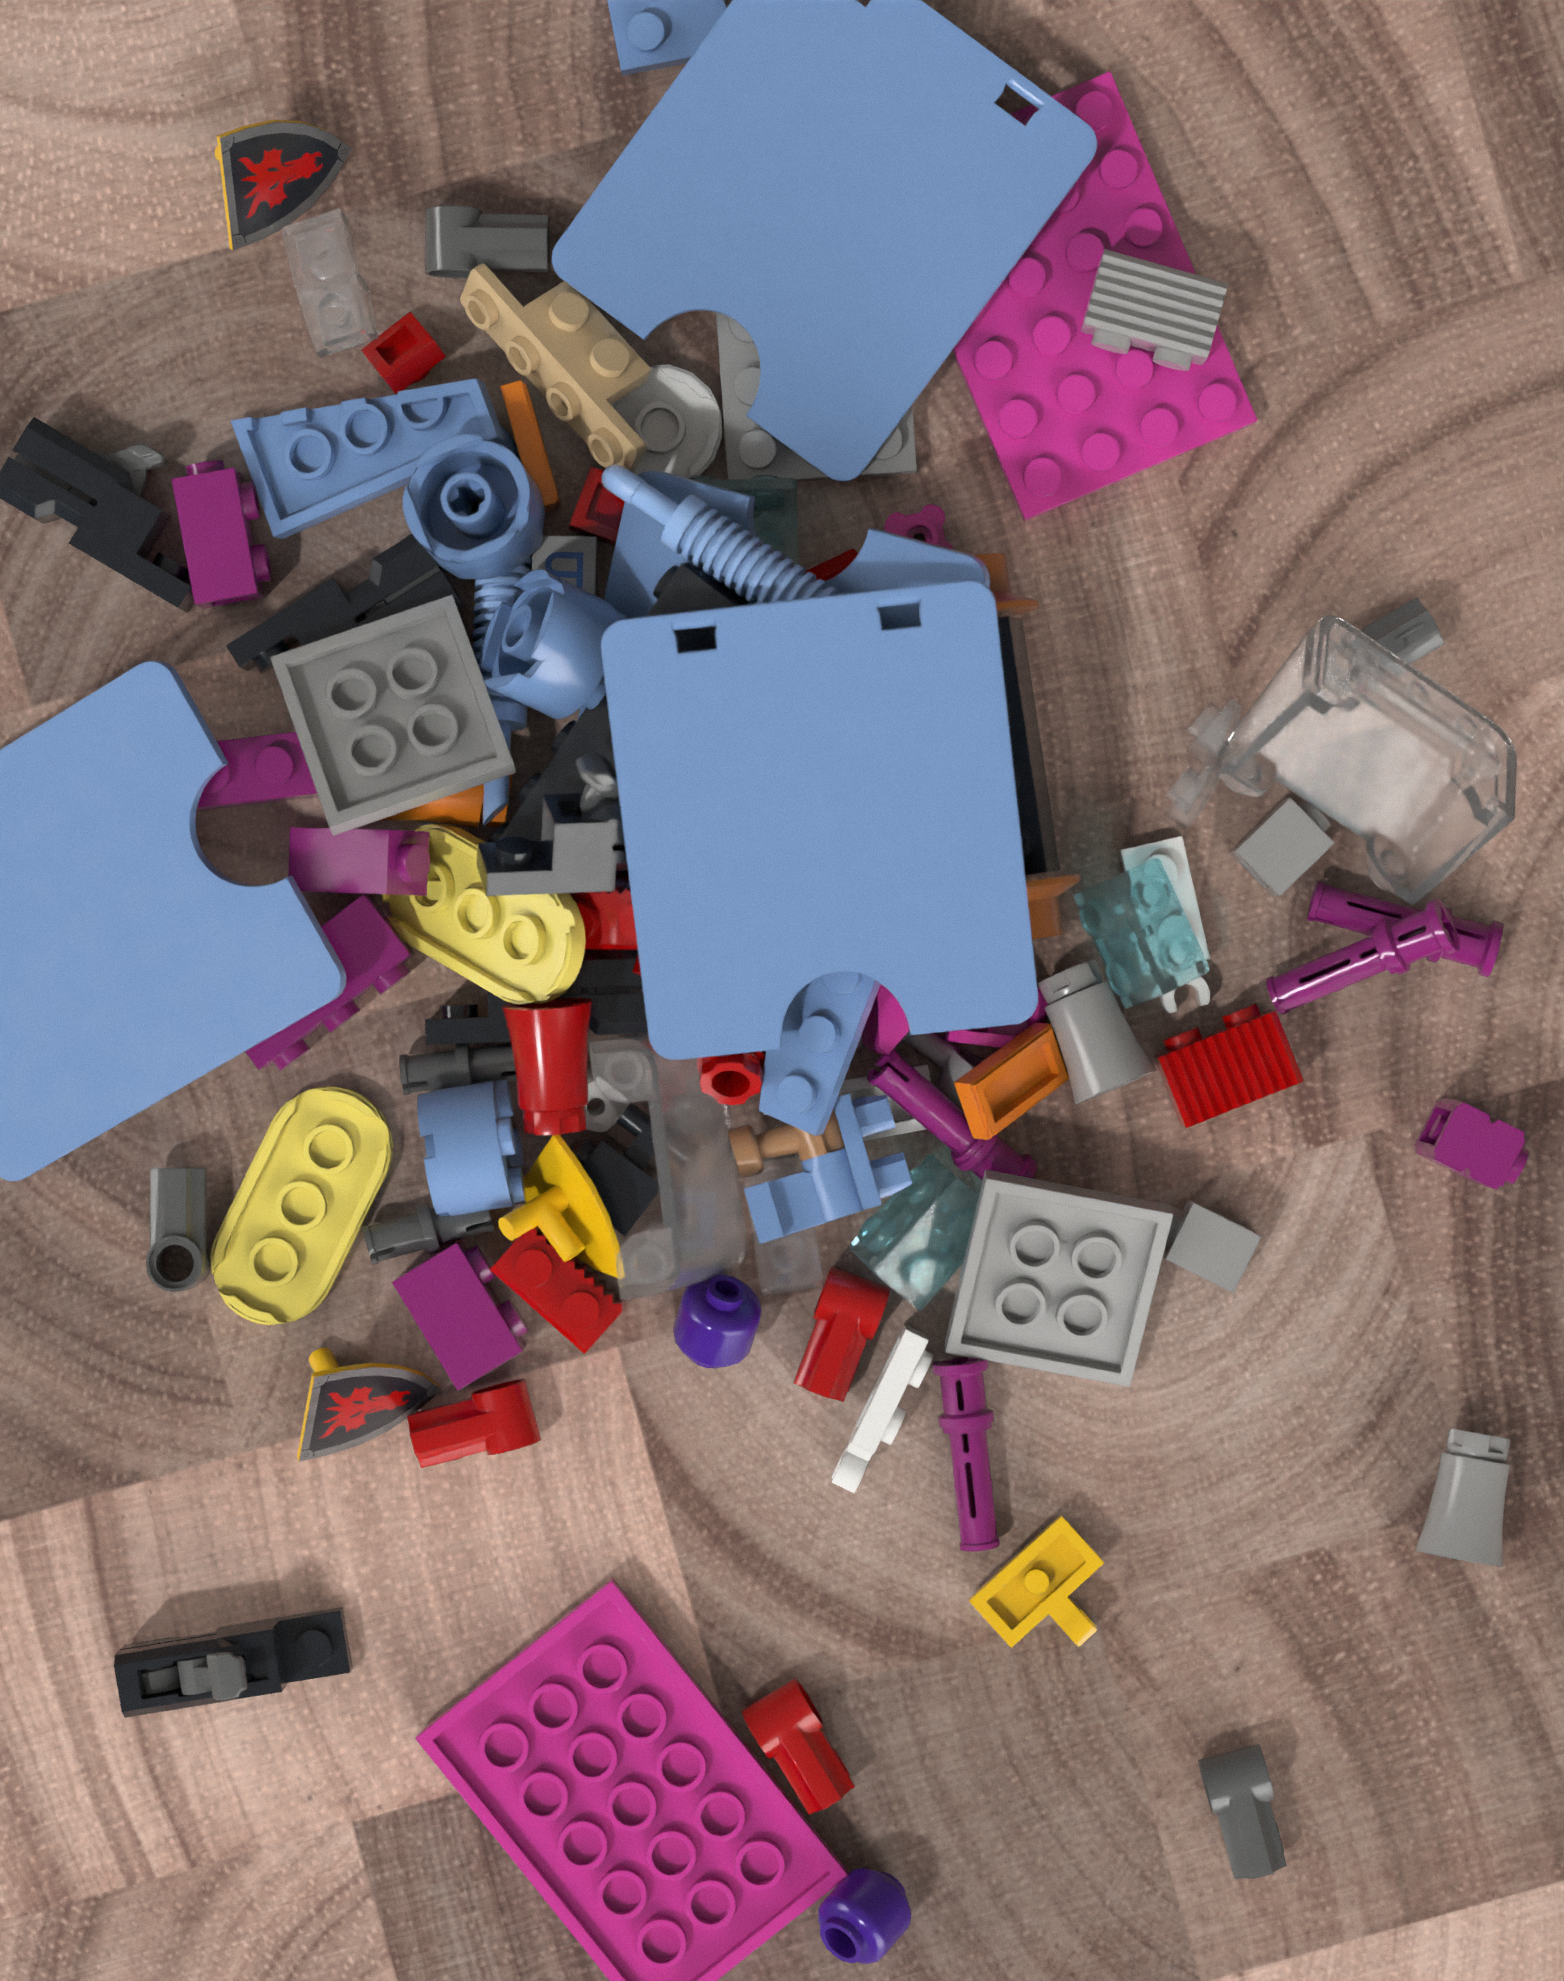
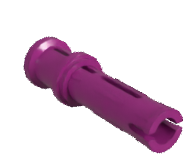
(1361, 914)
(1389, 948)
(946, 1120)
(965, 1420)

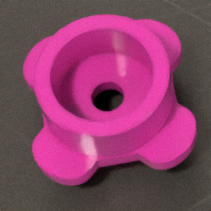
(926, 522)

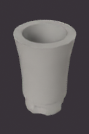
(1092, 1032)
(1468, 1500)

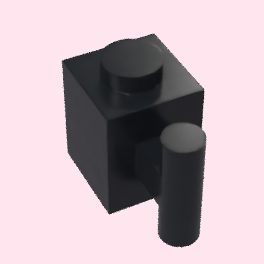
(623, 1174)

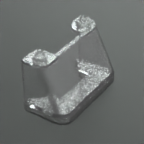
(1378, 755)
(695, 1167)

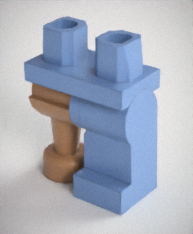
(835, 1168)

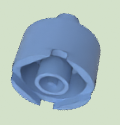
(440, 511)
(549, 646)
(471, 1148)

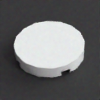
(675, 420)

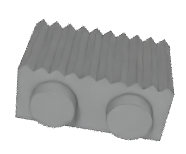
(1153, 310)

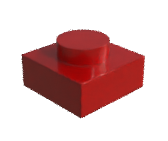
(403, 353)
(597, 510)

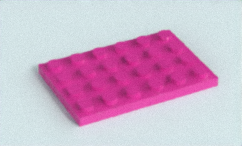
(1049, 399)
(631, 1799)

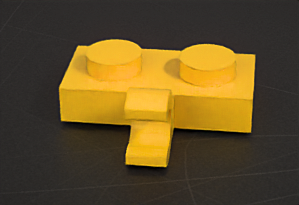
(1040, 1584)

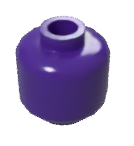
(717, 1321)
(864, 1916)

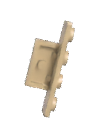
(568, 357)

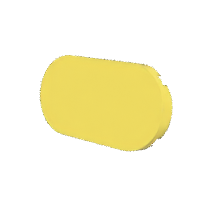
(507, 944)
(301, 1205)

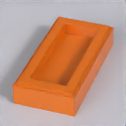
(530, 441)
(1011, 1081)

